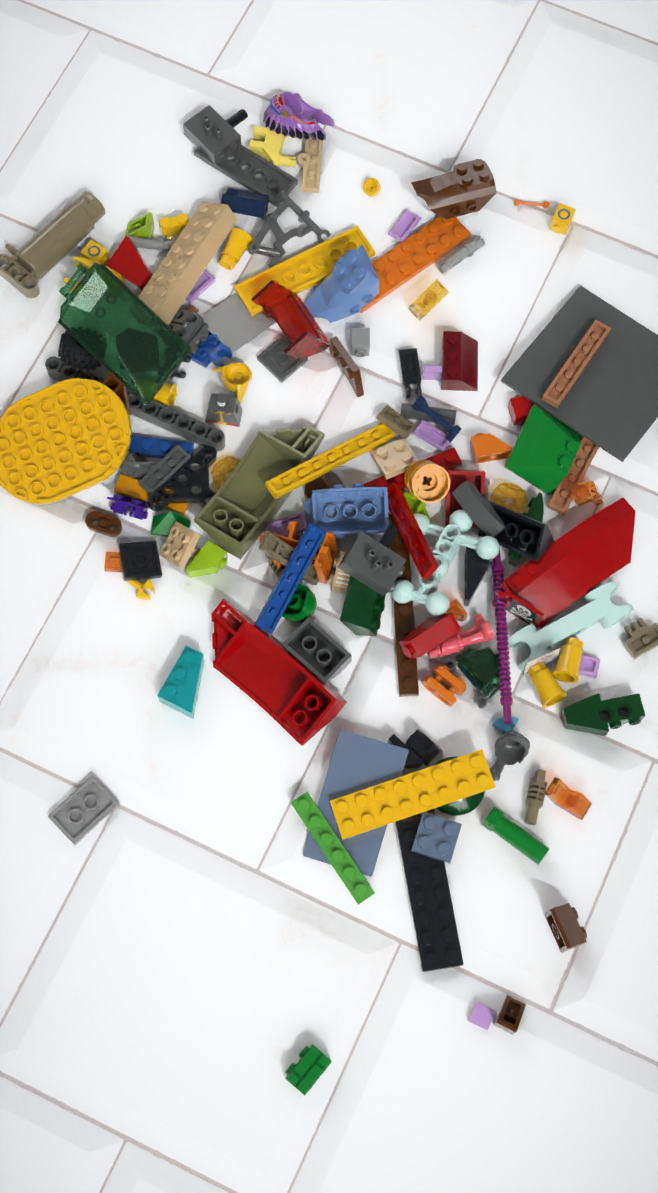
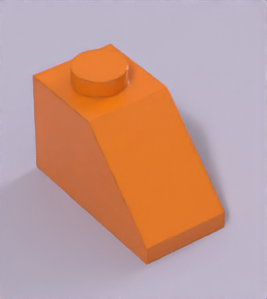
(488, 448)

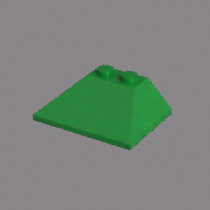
(543, 450)

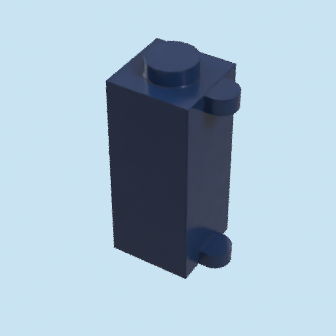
(246, 202)

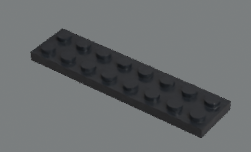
(429, 902)

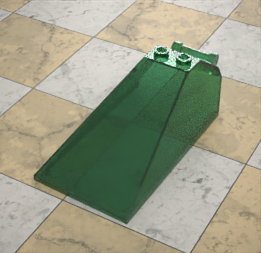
(121, 331)

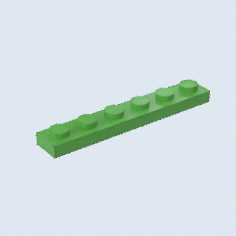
(332, 848)

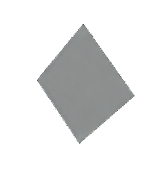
(234, 323)

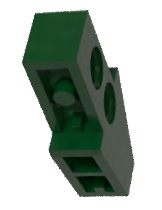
(584, 715)

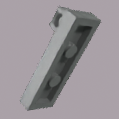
(410, 413)
(164, 469)

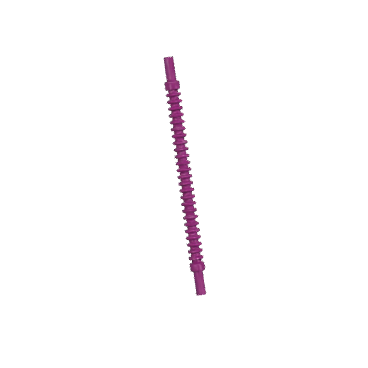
(506, 699)

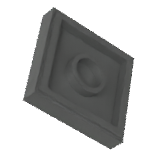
(279, 362)

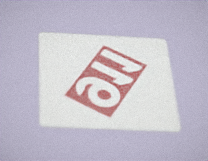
(546, 659)

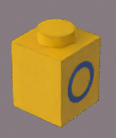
(562, 219)
(95, 252)

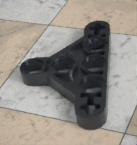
(183, 490)

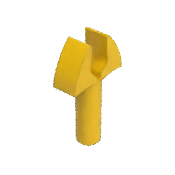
(140, 586)

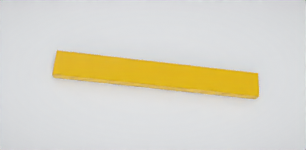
(329, 460)

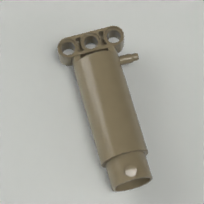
(50, 244)

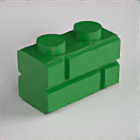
(308, 1069)

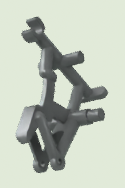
(270, 222)

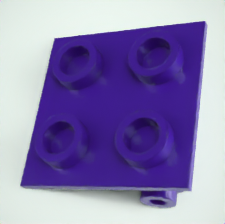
(121, 501)

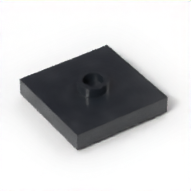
(140, 560)

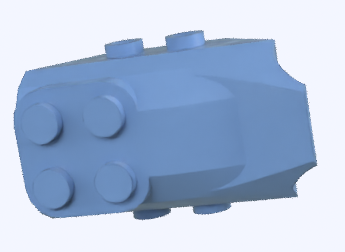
(346, 288)
(349, 510)

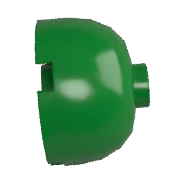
(301, 605)

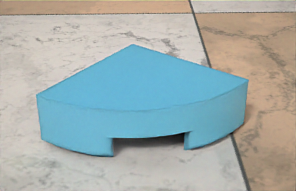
(502, 727)

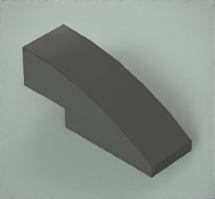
(478, 508)

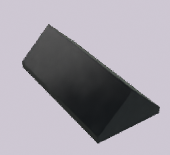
(522, 533)

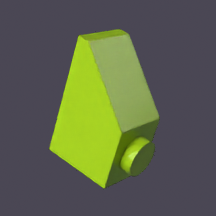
(207, 561)

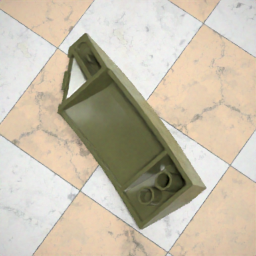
(243, 502)

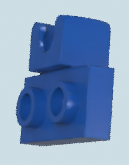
(211, 351)

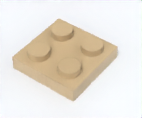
(393, 458)

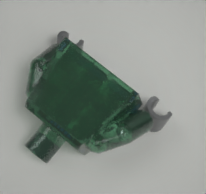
(481, 670)

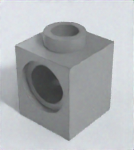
(360, 342)

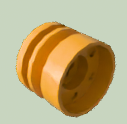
(436, 483)

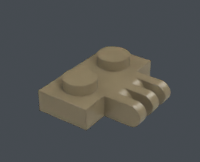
(641, 638)

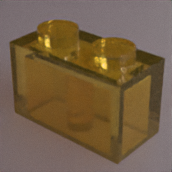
(428, 300)

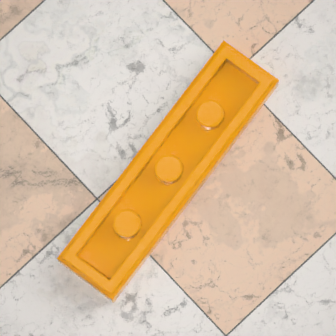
(130, 487)

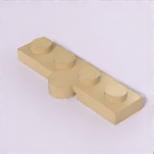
(311, 165)

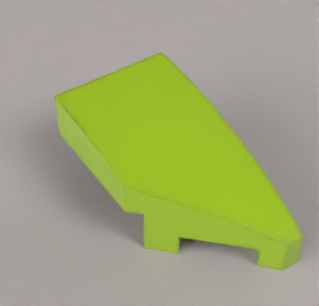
(416, 505)

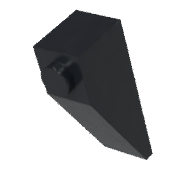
(474, 572)

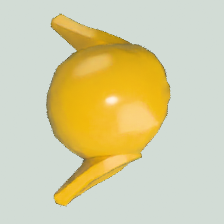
(235, 378)

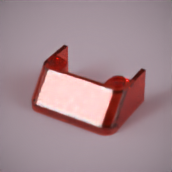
(293, 319)

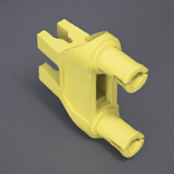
(270, 146)

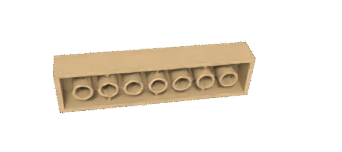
(187, 259)

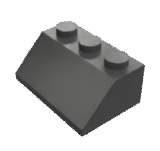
(317, 651)

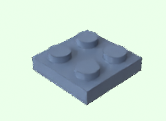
(436, 837)

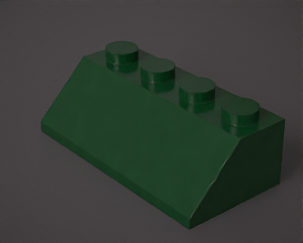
(362, 609)

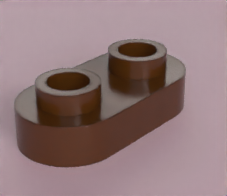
(104, 524)

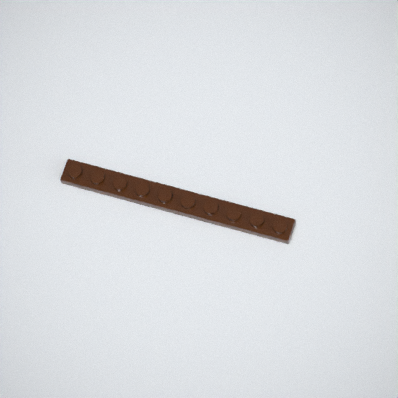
(404, 625)

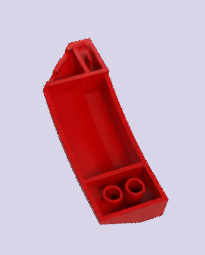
(577, 561)
(271, 674)

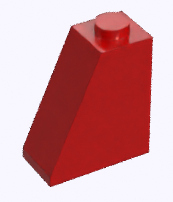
(130, 264)
(429, 635)

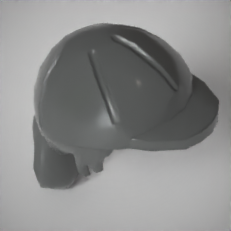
(134, 465)
(509, 749)

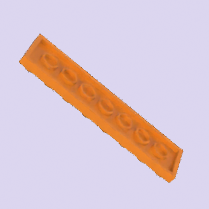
(416, 254)

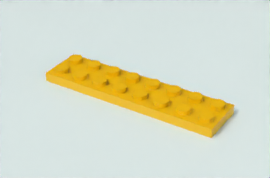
(303, 269)
(412, 794)

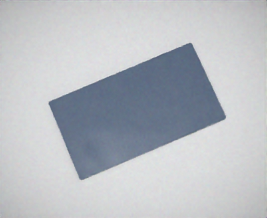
(354, 766)

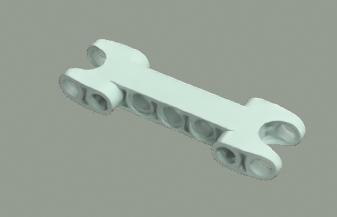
(598, 610)

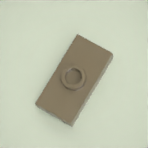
(396, 422)

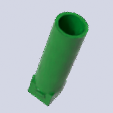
(515, 835)

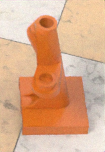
(323, 557)

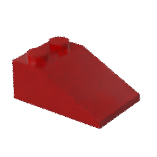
(457, 477)

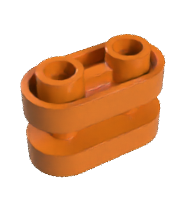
(443, 674)

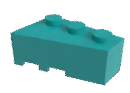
(183, 683)

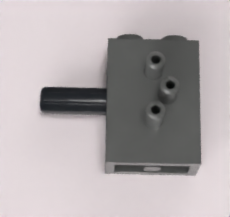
(213, 134)
(373, 561)

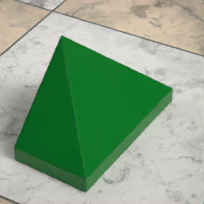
(164, 522)

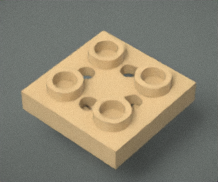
(180, 545)

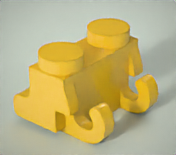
(173, 225)

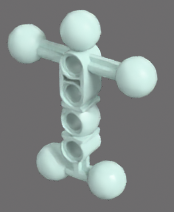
(437, 602)

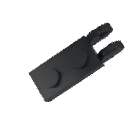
(410, 370)

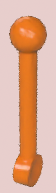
(545, 205)

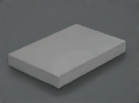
(83, 810)

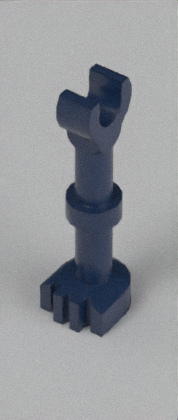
(437, 418)

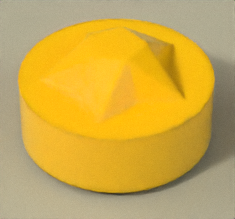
(371, 187)

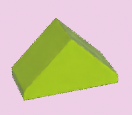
(141, 226)

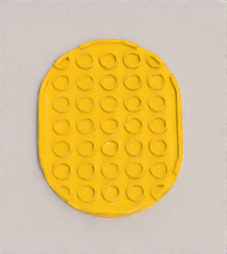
(62, 440)

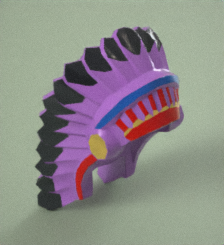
(295, 117)

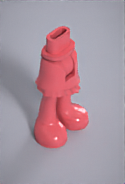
(479, 633)

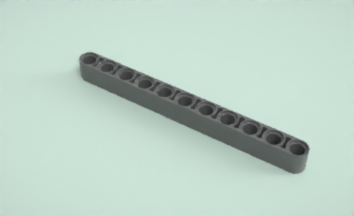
(141, 411)

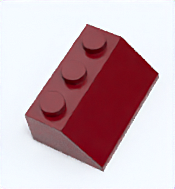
(459, 362)

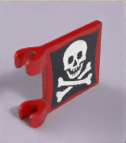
(519, 607)

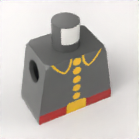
(224, 410)

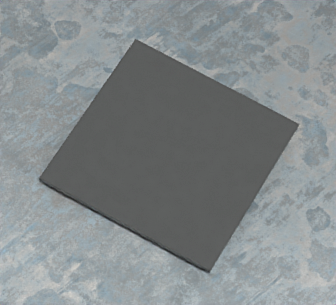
(617, 390)

